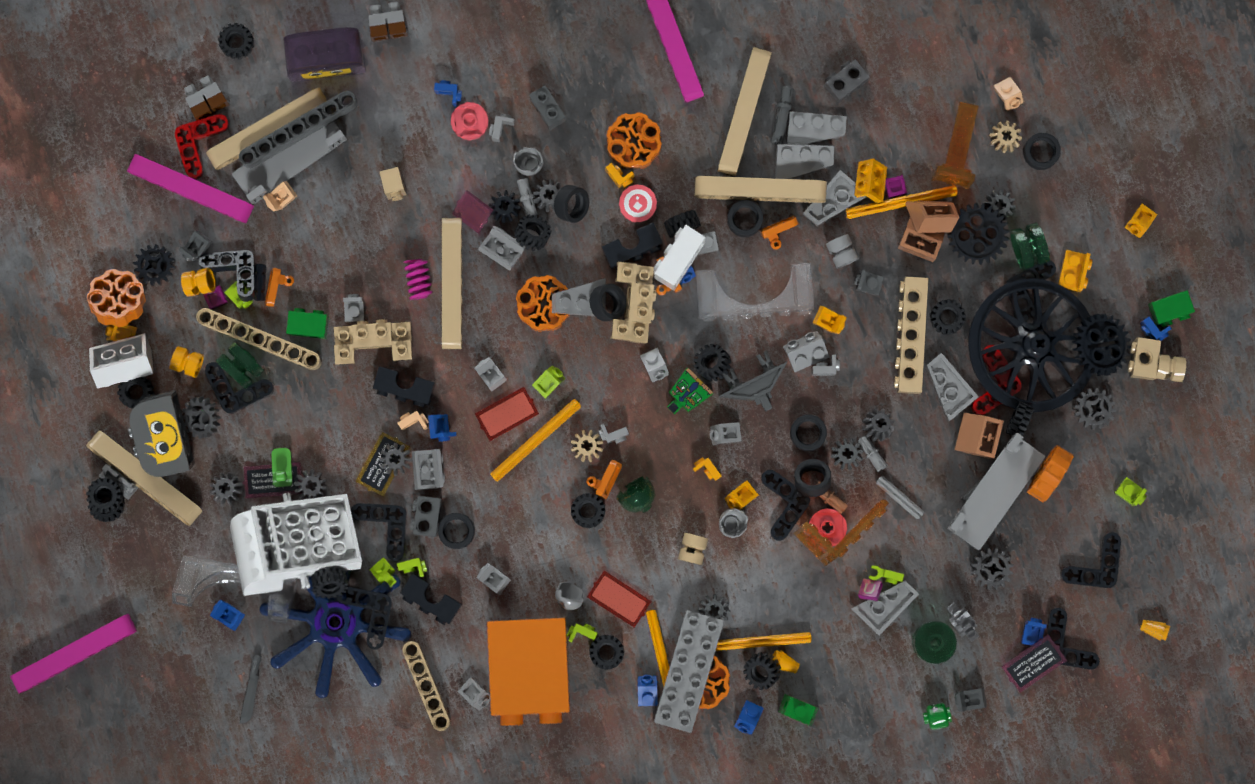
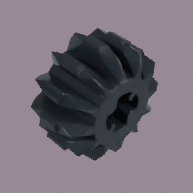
(498, 204)

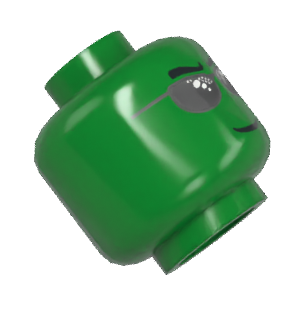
(937, 716)

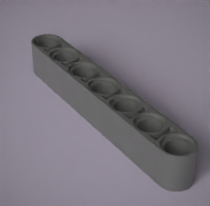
(288, 129)

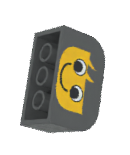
(160, 435)

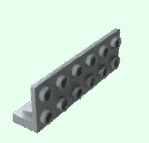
(289, 162)
(996, 492)
(688, 671)

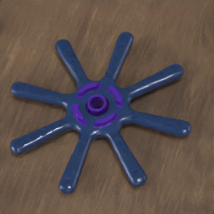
(341, 636)

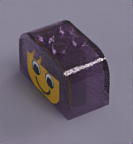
(324, 53)

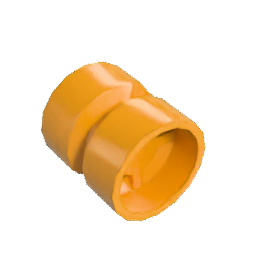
(198, 282)
(185, 361)

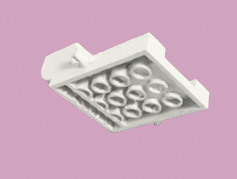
(293, 541)

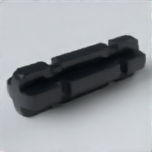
(260, 280)

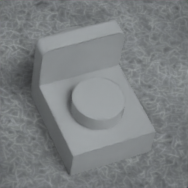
(710, 243)
(354, 308)
(823, 369)
(725, 433)
(474, 694)

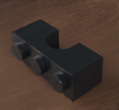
(648, 242)
(420, 392)
(415, 592)

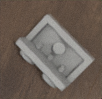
(502, 248)
(806, 351)
(428, 469)

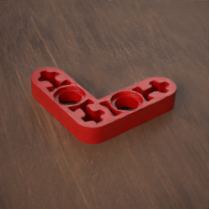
(193, 135)
(1002, 380)

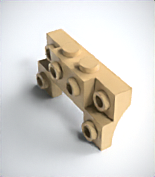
(638, 303)
(373, 336)

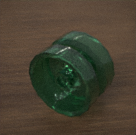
(1029, 246)
(242, 362)
(945, 644)

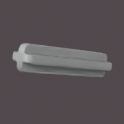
(899, 497)

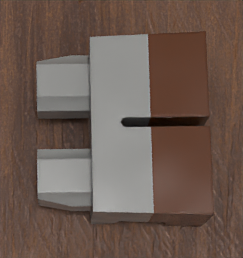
(379, 20)
(197, 101)

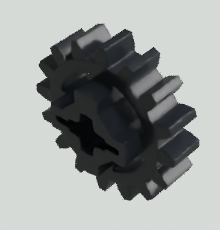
(149, 270)

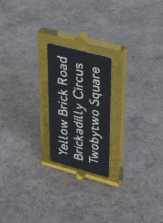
(372, 474)

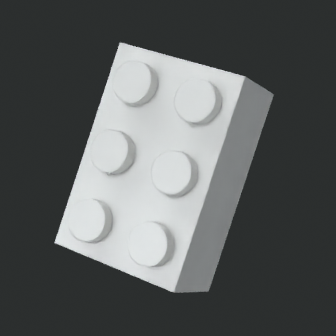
(679, 257)
(121, 361)

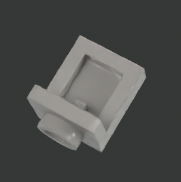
(496, 129)
(654, 365)
(490, 373)
(617, 436)
(493, 578)

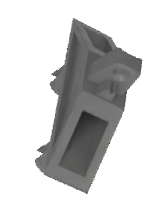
(758, 388)

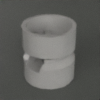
(842, 251)

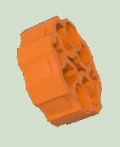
(617, 139)
(128, 305)
(525, 309)
(1050, 473)
(717, 671)

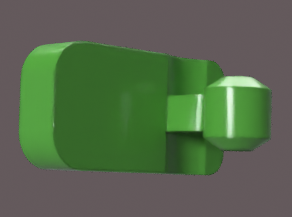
(282, 467)

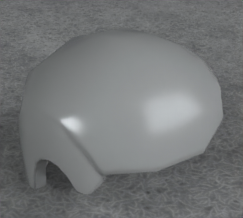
(528, 161)
(733, 523)
(569, 596)

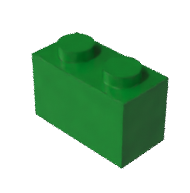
(1171, 308)
(307, 324)

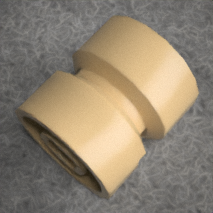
(1171, 368)
(696, 542)

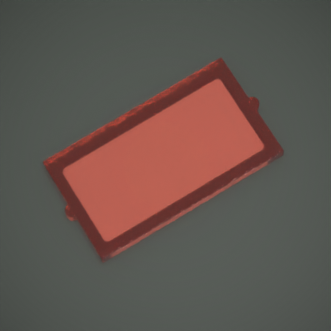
(506, 414)
(619, 599)

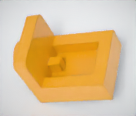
(829, 320)

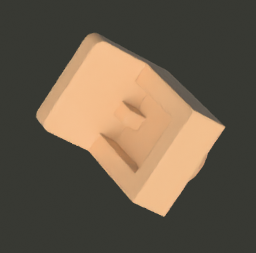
(1009, 93)
(280, 196)
(410, 419)

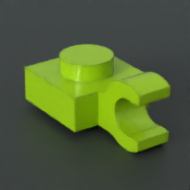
(382, 572)
(891, 576)

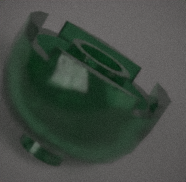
(638, 495)

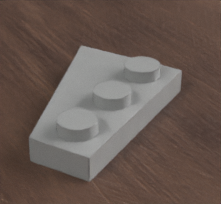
(813, 128)
(801, 159)
(838, 198)
(576, 300)
(950, 387)
(890, 605)

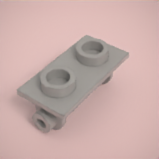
(128, 487)

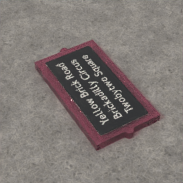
(259, 481)
(1034, 663)

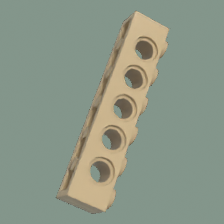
(920, 288)

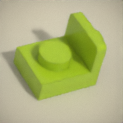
(232, 293)
(549, 381)
(1131, 492)
(408, 566)

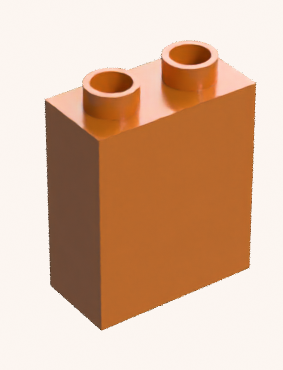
(528, 670)

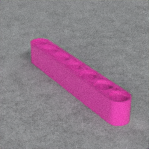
(675, 49)
(190, 188)
(73, 653)

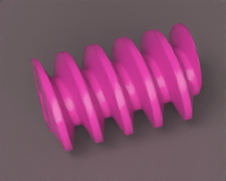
(418, 282)

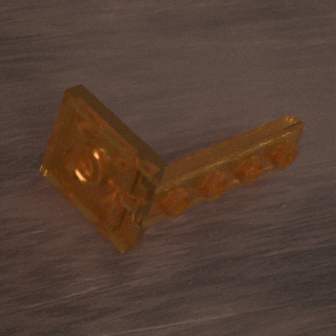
(953, 170)
(822, 546)

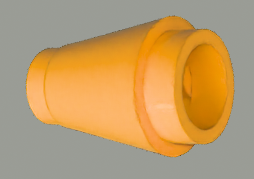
(1155, 629)
(786, 662)

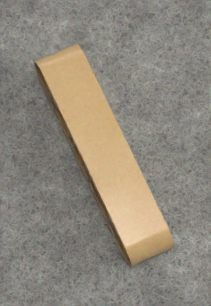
(426, 695)

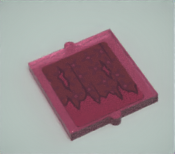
(472, 211)

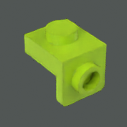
(586, 630)

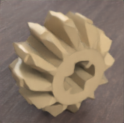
(1013, 137)
(583, 451)

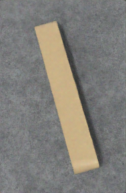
(744, 111)
(229, 150)
(760, 189)
(451, 283)
(251, 333)
(153, 486)

